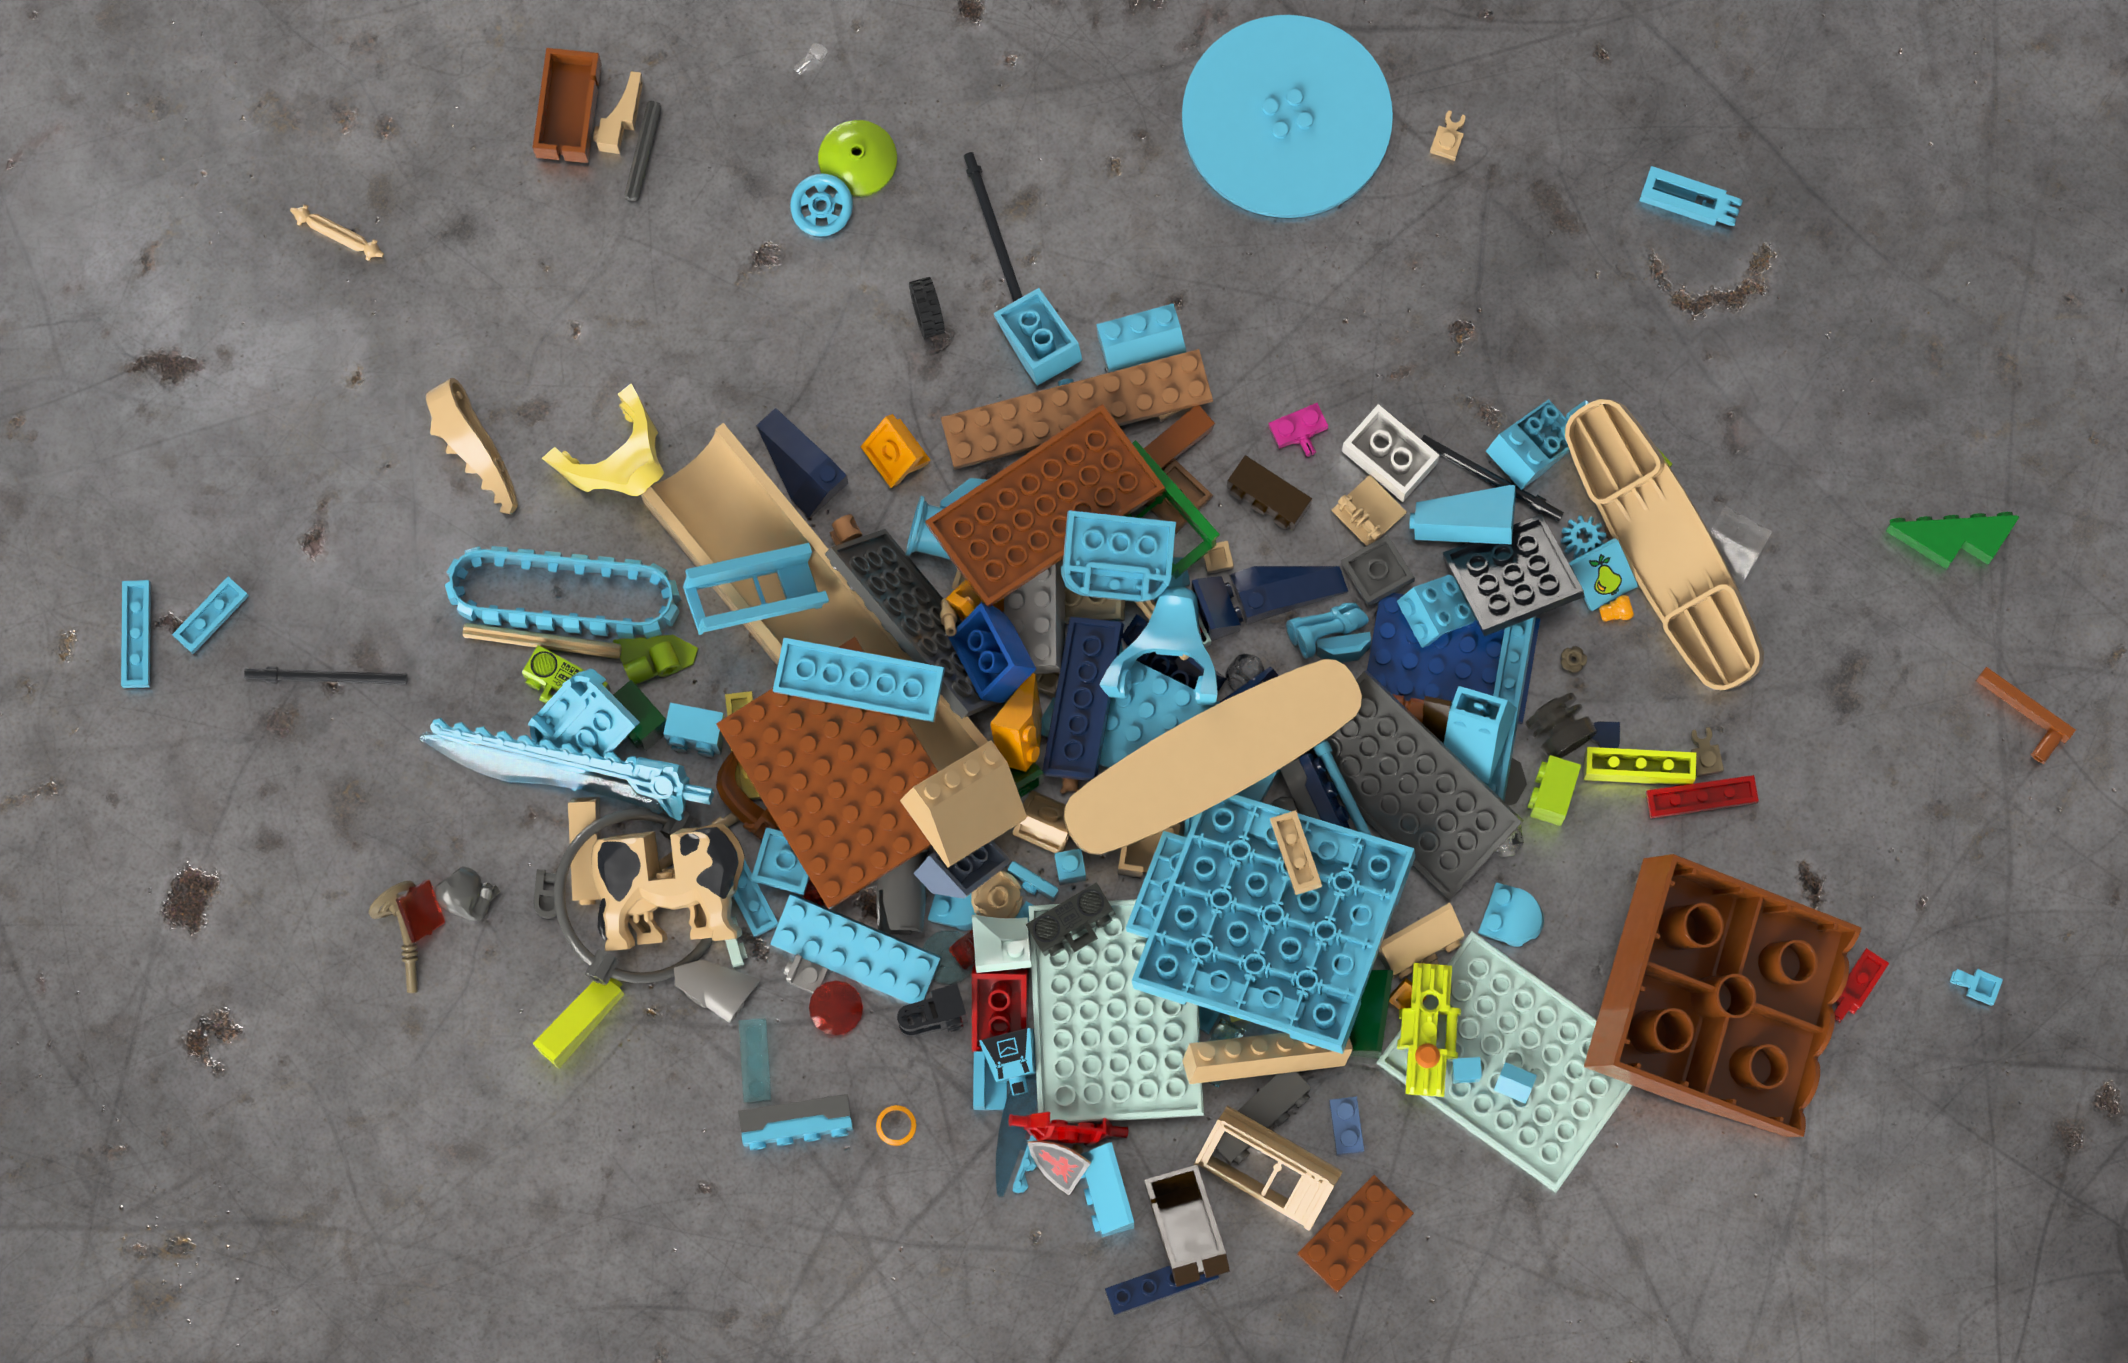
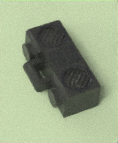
(1070, 917)

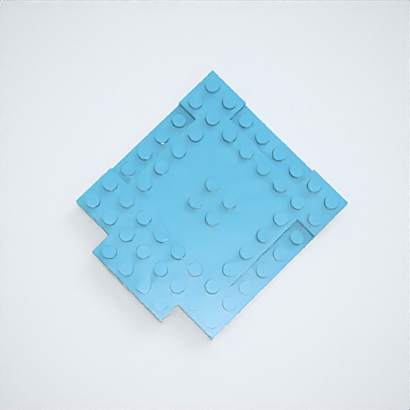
(1242, 941)

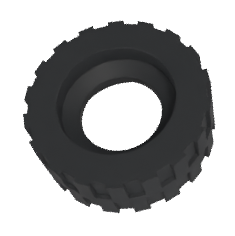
(926, 307)

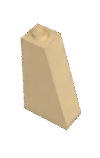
(581, 813)

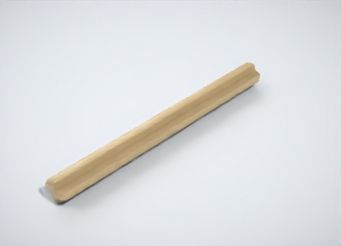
(547, 641)

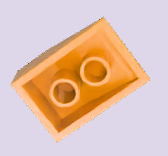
(1019, 725)

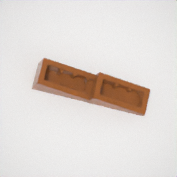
(1180, 436)

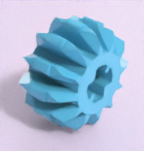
(1590, 532)

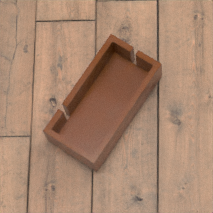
(567, 105)

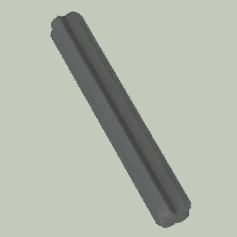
(642, 151)

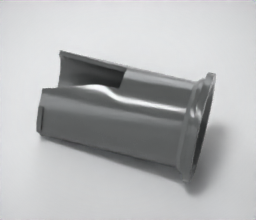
(902, 898)

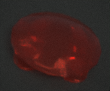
(835, 1007)

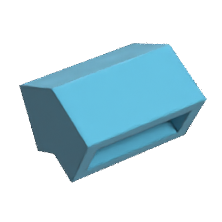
(1515, 1082)

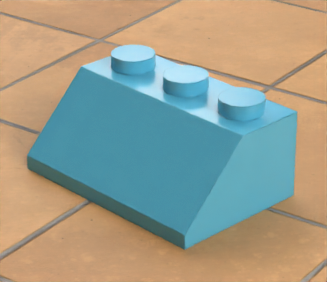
(1141, 338)
(1107, 1192)

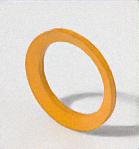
(905, 1139)

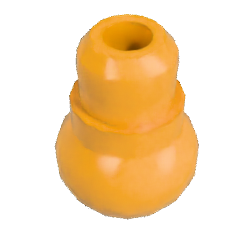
(1617, 609)

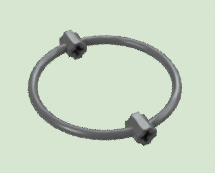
(603, 964)

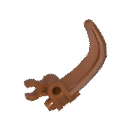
(750, 814)

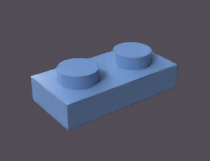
(1346, 1125)

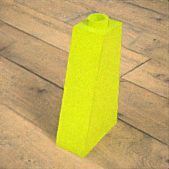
(578, 1021)

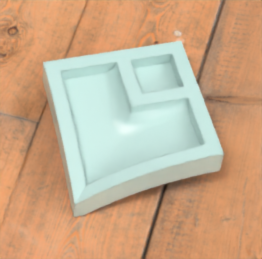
(1001, 943)

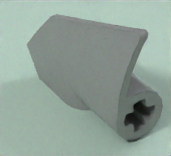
(715, 987)

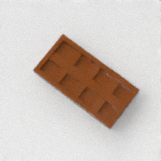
(1355, 1233)

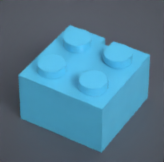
(694, 730)

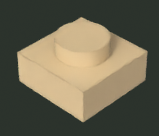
(1218, 558)

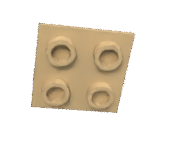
(1368, 511)

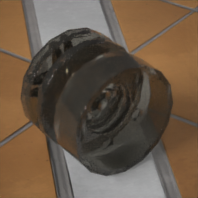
(1561, 727)

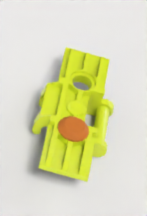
(1419, 1030)

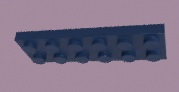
(1080, 702)

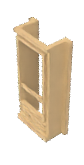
(1311, 1190)

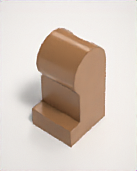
(845, 530)

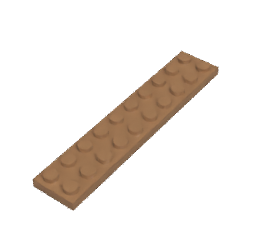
(1038, 416)

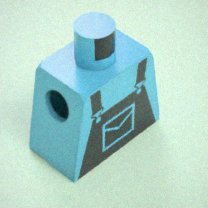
(1011, 1058)

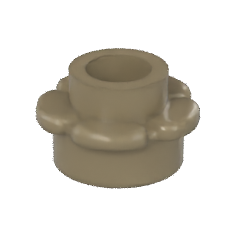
(1573, 666)

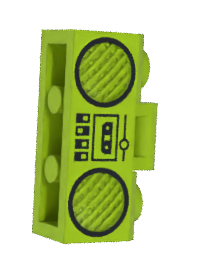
(549, 672)

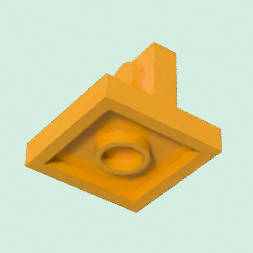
(894, 451)

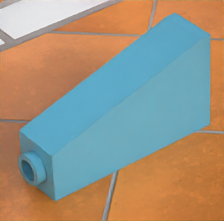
(1467, 517)

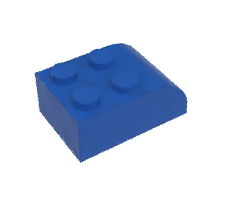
(992, 653)

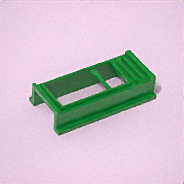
(1186, 510)

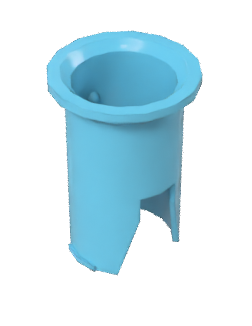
(920, 536)

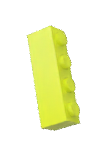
(1639, 766)

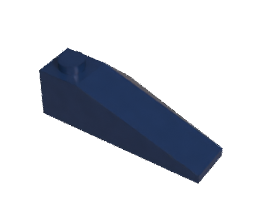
(803, 467)
(1280, 589)

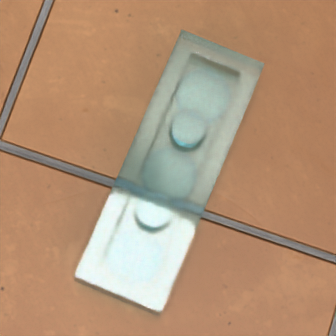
(755, 1060)

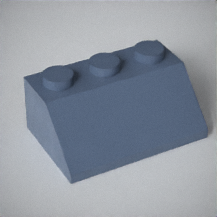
(965, 875)

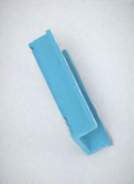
(793, 574)

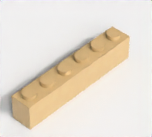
(1256, 1057)

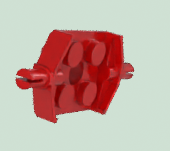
(1087, 1133)

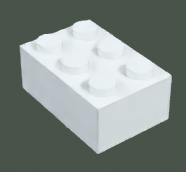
(1390, 453)

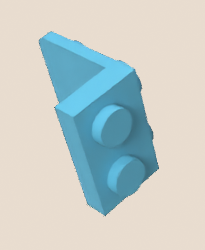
(1435, 609)

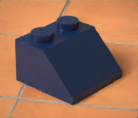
(1216, 607)

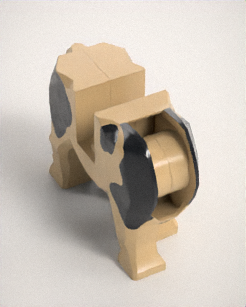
(632, 887)

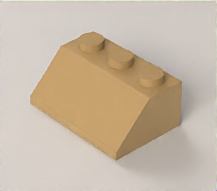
(1421, 942)

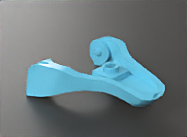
(1172, 632)

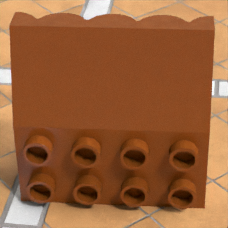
(1721, 995)

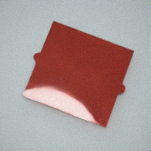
(420, 911)

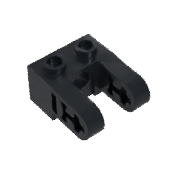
(941, 1012)

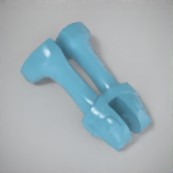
(1309, 629)

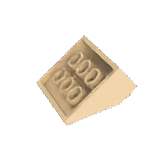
(966, 804)

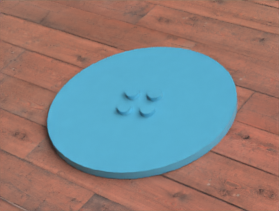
(1287, 116)

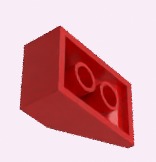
(998, 1003)

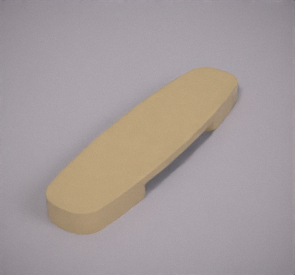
(1665, 544)
(1212, 756)

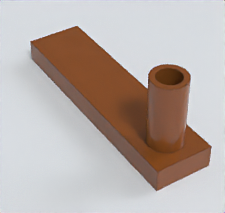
(2056, 728)

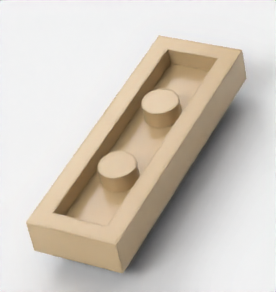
(1295, 852)

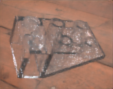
(1739, 542)

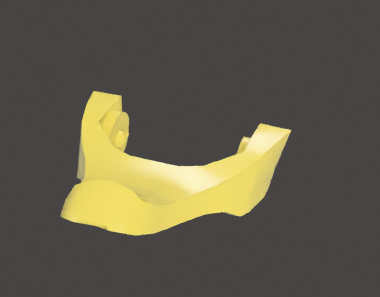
(628, 469)

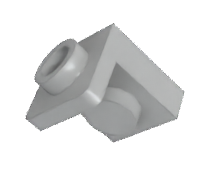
(805, 974)

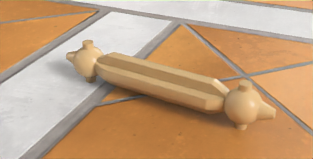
(337, 232)

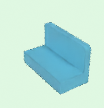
(986, 1091)

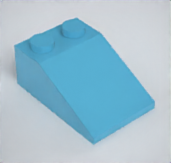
(1038, 336)

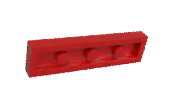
(1702, 796)

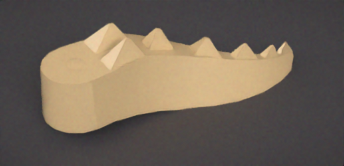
(461, 429)

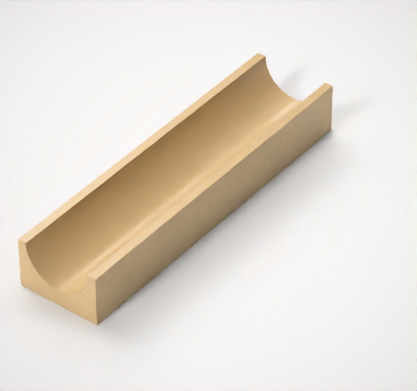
(731, 509)

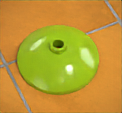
(861, 173)

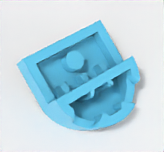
(952, 912)
(1512, 916)

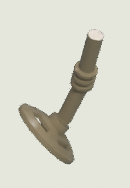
(391, 907)

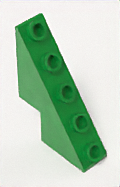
(1944, 538)

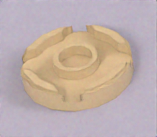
(998, 897)

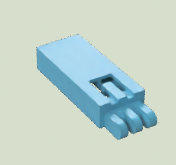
(1679, 196)

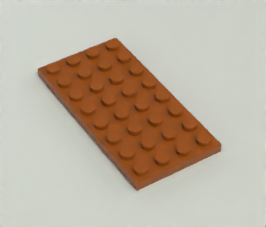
(1018, 517)

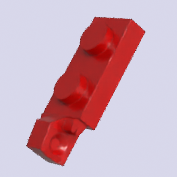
(1860, 983)

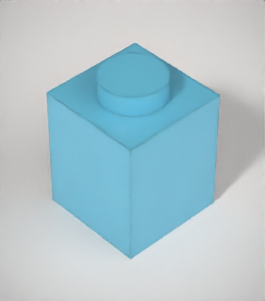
(1070, 867)

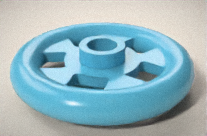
(800, 199)

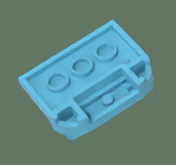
(1117, 556)
(583, 716)

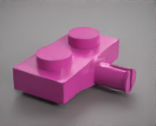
(1299, 428)

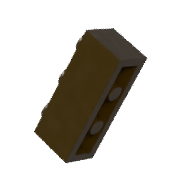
(1268, 493)

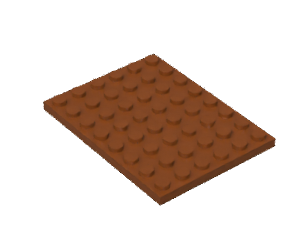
(833, 784)

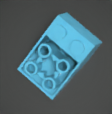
(1531, 445)
(1478, 730)

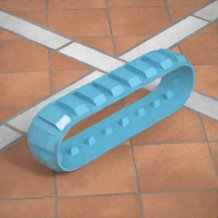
(555, 561)

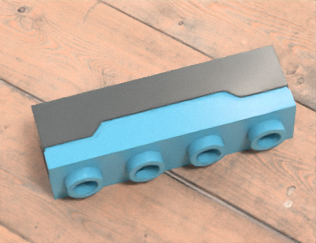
(795, 1120)

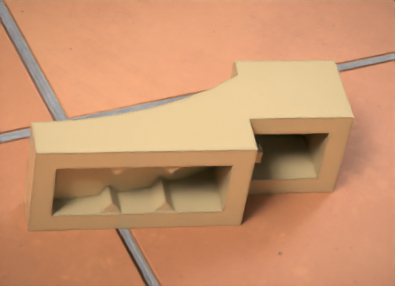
(624, 116)

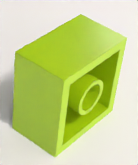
(1557, 783)

